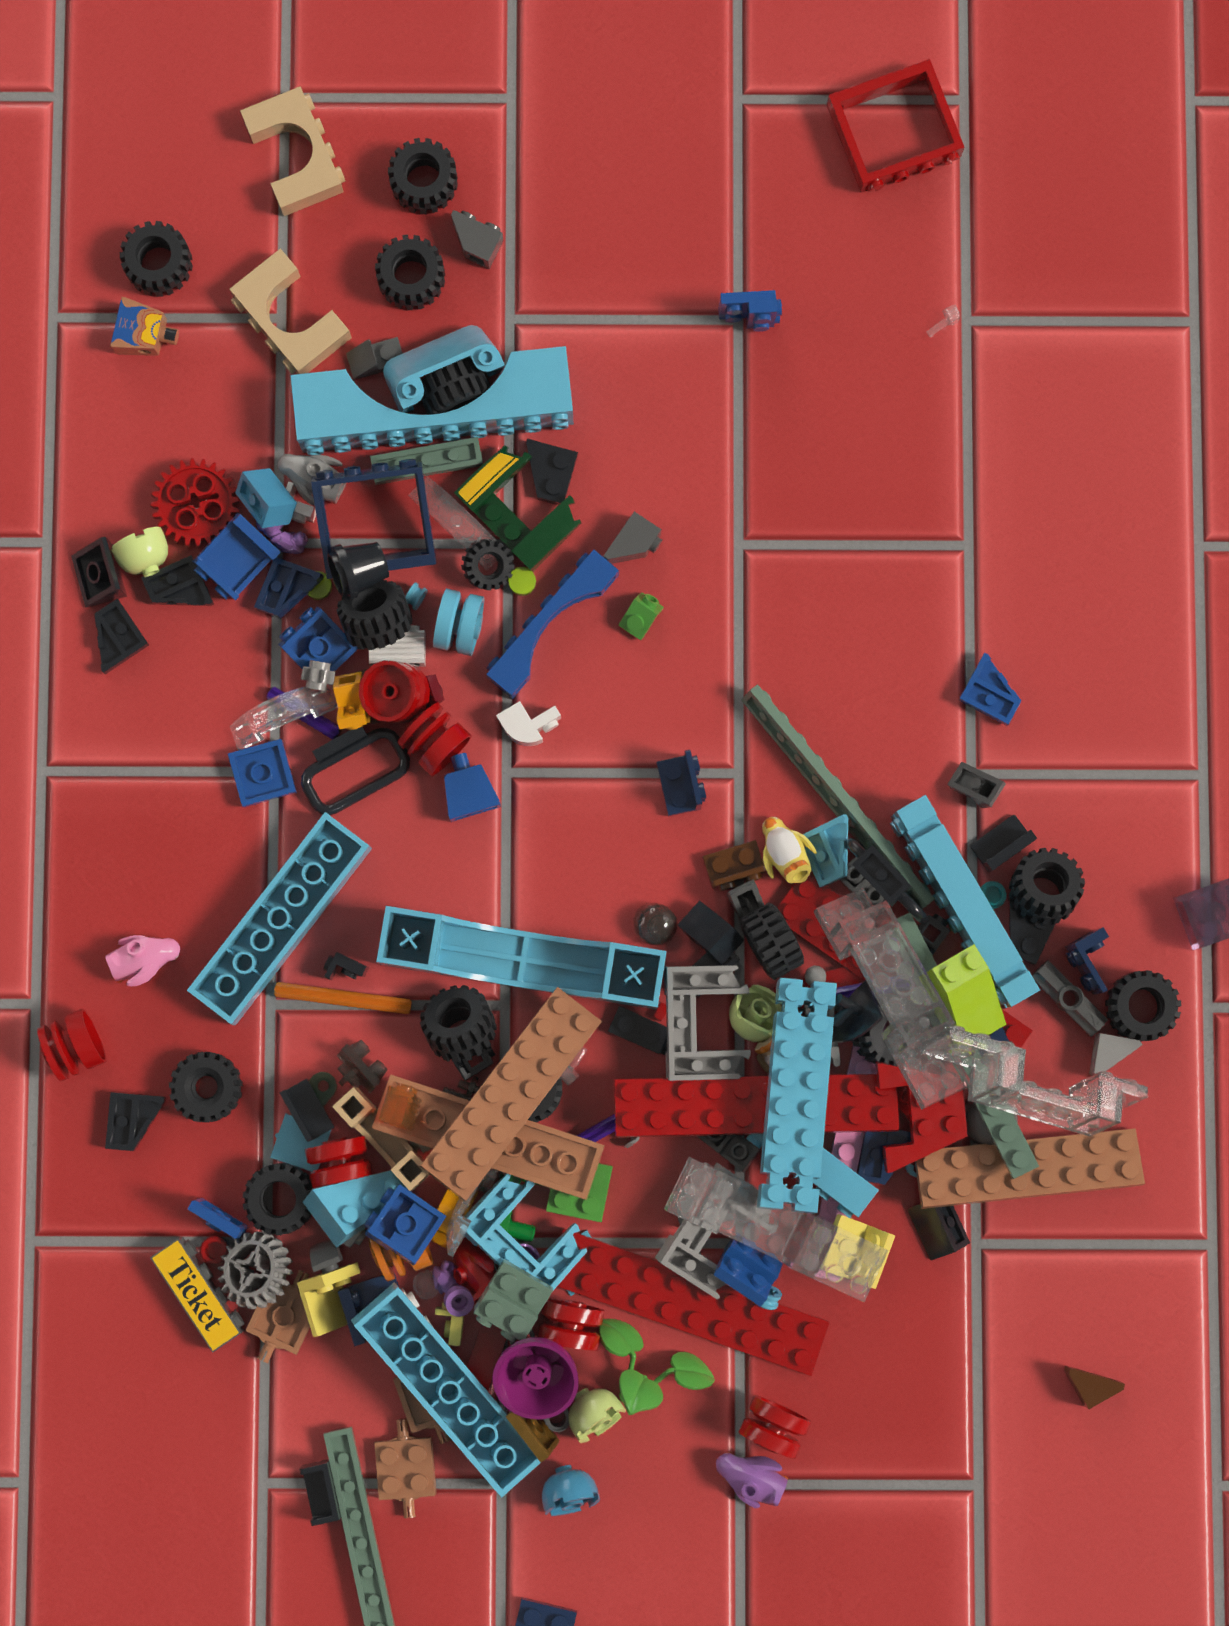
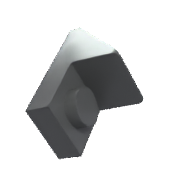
(371, 358)
(976, 785)

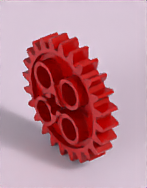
(187, 479)

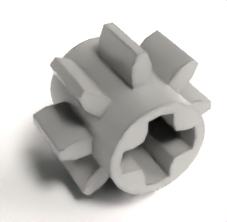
(318, 675)

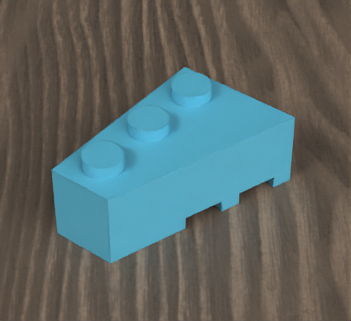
(347, 1205)

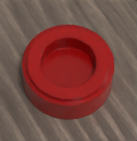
(213, 1248)

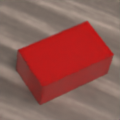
(660, 1012)

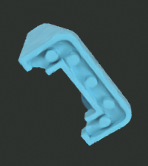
(404, 370)

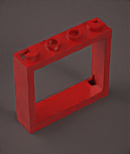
(881, 86)

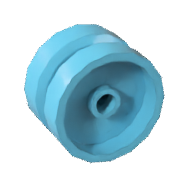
(454, 621)

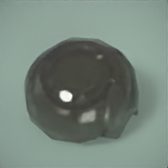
(655, 923)

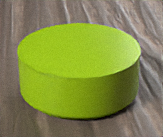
(522, 581)
(322, 590)

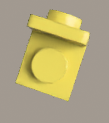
(453, 1328)

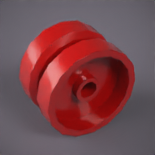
(394, 691)
(338, 1161)
(571, 1320)
(773, 1430)

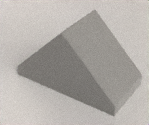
(1110, 1050)

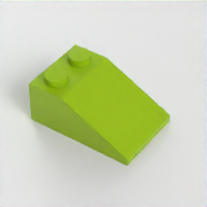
(969, 992)

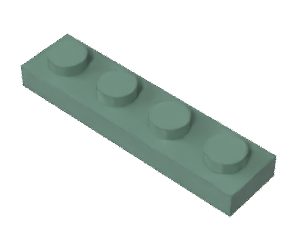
(434, 458)

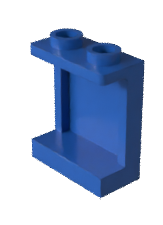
(235, 557)

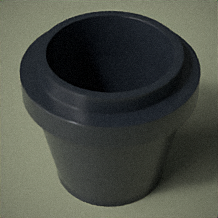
(357, 567)

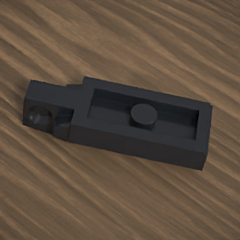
(639, 1030)

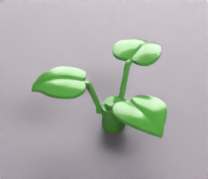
(636, 1389)

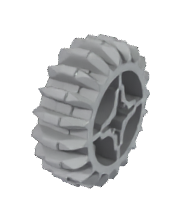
(244, 1290)

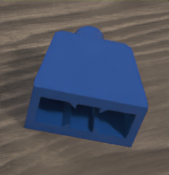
(468, 790)

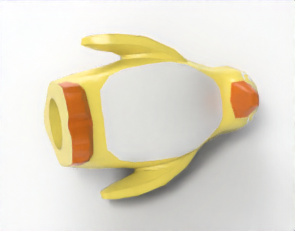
(786, 851)

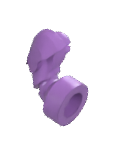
(286, 542)
(457, 1298)

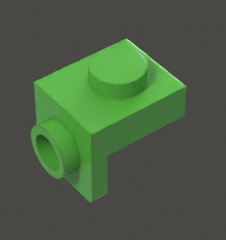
(641, 615)

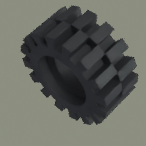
(503, 569)

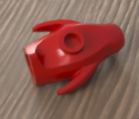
(473, 1268)

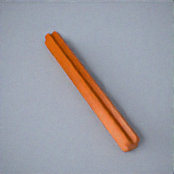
(342, 998)

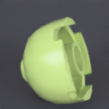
(142, 552)
(753, 1013)
(594, 1413)

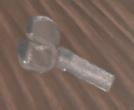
(951, 317)
(570, 1074)

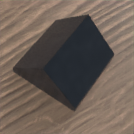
(98, 573)

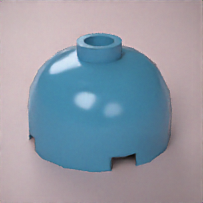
(568, 1491)

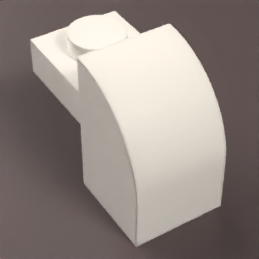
(524, 730)

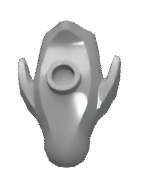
(300, 472)

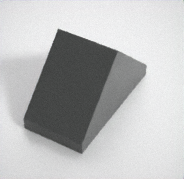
(745, 899)

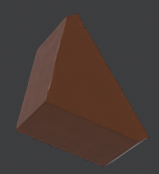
(1092, 1387)

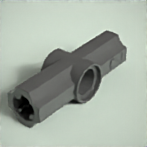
(1082, 1011)

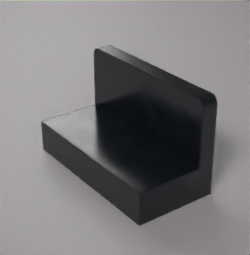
(1002, 843)
(307, 1110)
(939, 1230)

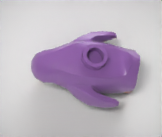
(753, 1478)

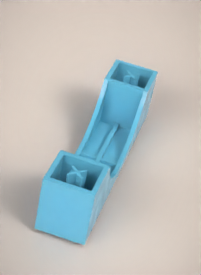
(340, 416)
(521, 958)

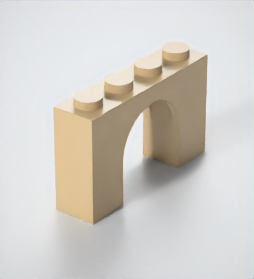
(293, 114)
(301, 349)
(399, 1153)

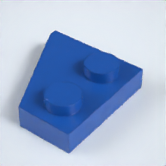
(990, 692)

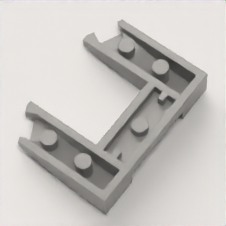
(682, 1057)
(683, 1257)

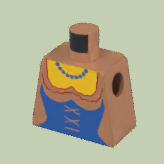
(141, 330)

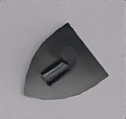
(857, 1014)

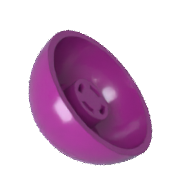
(527, 1387)

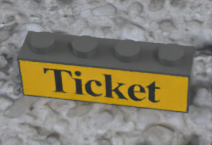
(197, 1293)

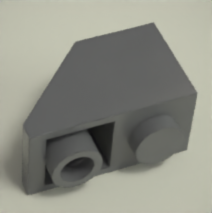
(478, 240)

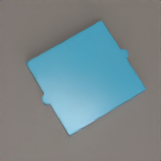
(291, 1144)

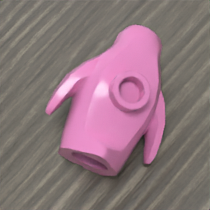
(141, 958)

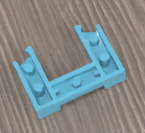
(500, 1245)

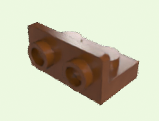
(734, 865)

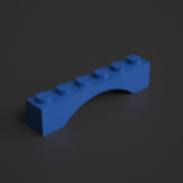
(588, 581)

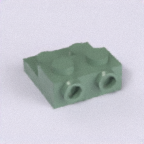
(512, 1301)

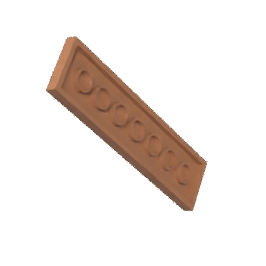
(510, 1094)
(534, 1154)
(1064, 1162)

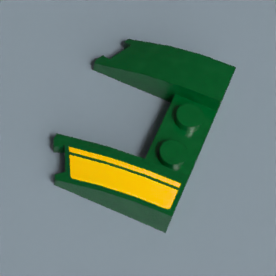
(480, 496)

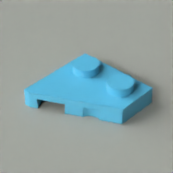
(832, 853)

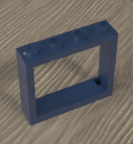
(379, 470)

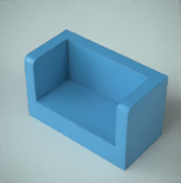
(266, 498)

